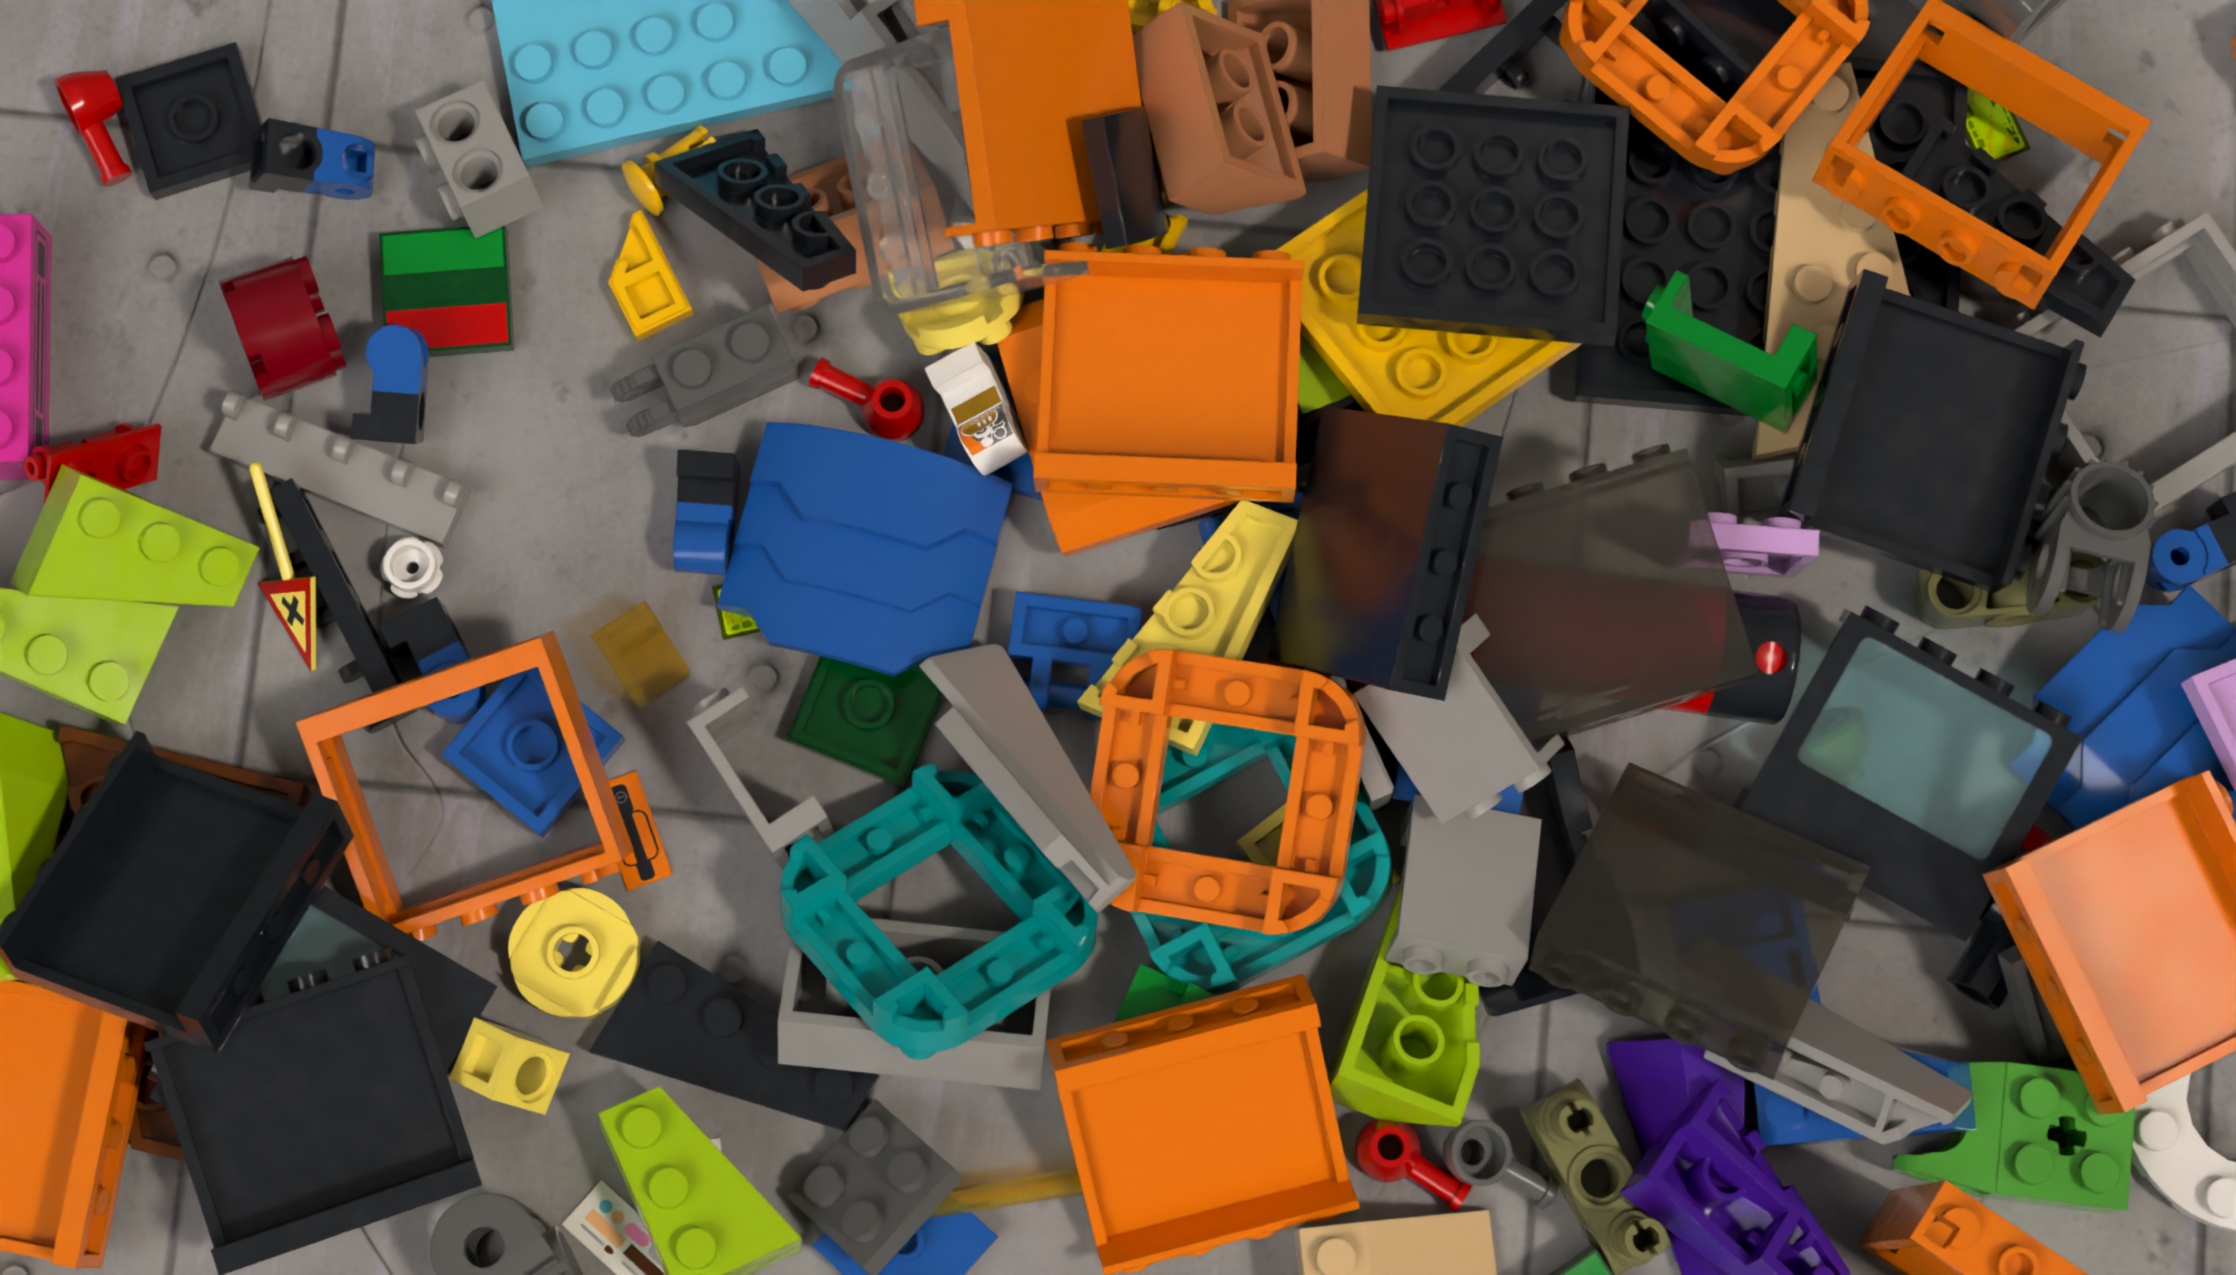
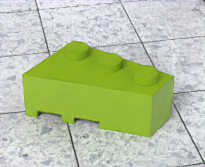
(127, 548)
(82, 649)
(690, 1195)

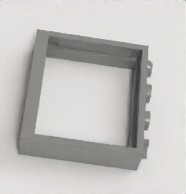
(2216, 265)

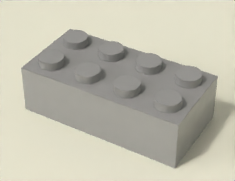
(827, 1033)

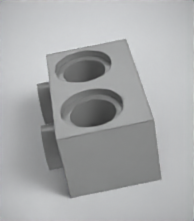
(476, 160)

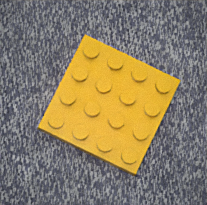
(1394, 368)

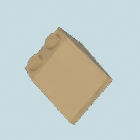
(1400, 1246)

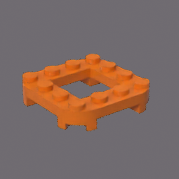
(1685, 110)
(1318, 802)

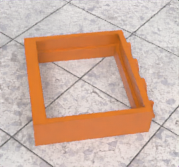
(2021, 85)
(477, 901)
(1951, 1233)

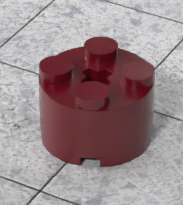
(279, 326)

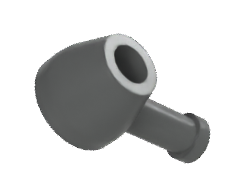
(1493, 1162)

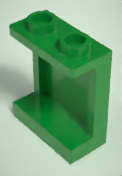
(1725, 366)

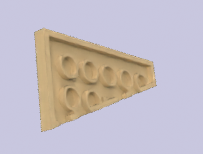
(1817, 244)

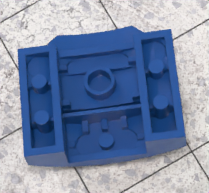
(863, 547)
(2134, 709)

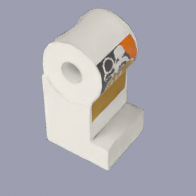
(979, 407)

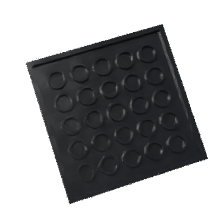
(1724, 233)

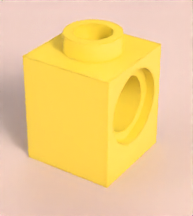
(509, 1066)

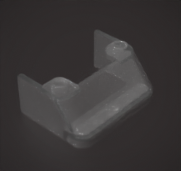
(913, 181)

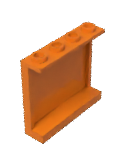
(1022, 90)
(1170, 375)
(2134, 938)
(63, 1122)
(1202, 1124)

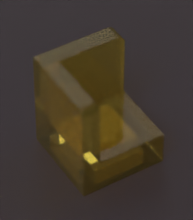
(641, 654)

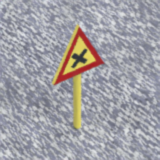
(290, 597)

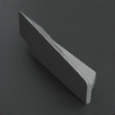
(1858, 1079)

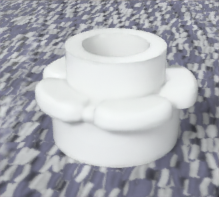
(409, 551)

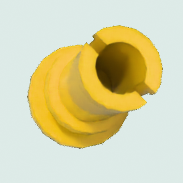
(642, 178)

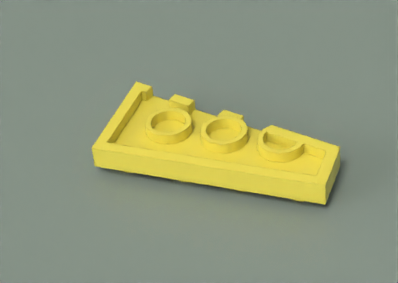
(1213, 605)

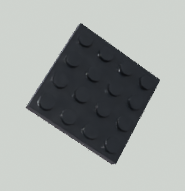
(1494, 216)

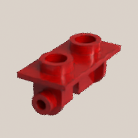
(1423, 21)
(118, 456)

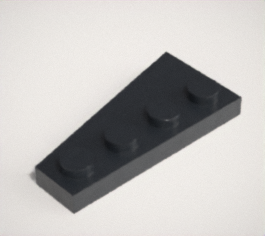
(759, 208)
(2088, 282)
(721, 1039)

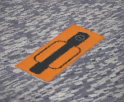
(648, 859)

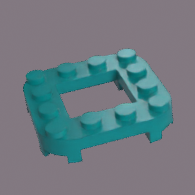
(1231, 957)
(916, 1008)

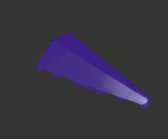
(1657, 1086)
(1725, 1199)

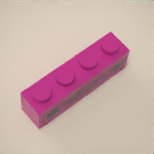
(24, 340)

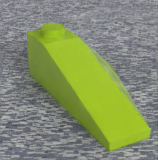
(30, 808)
(1408, 1042)

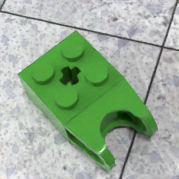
(2011, 1147)

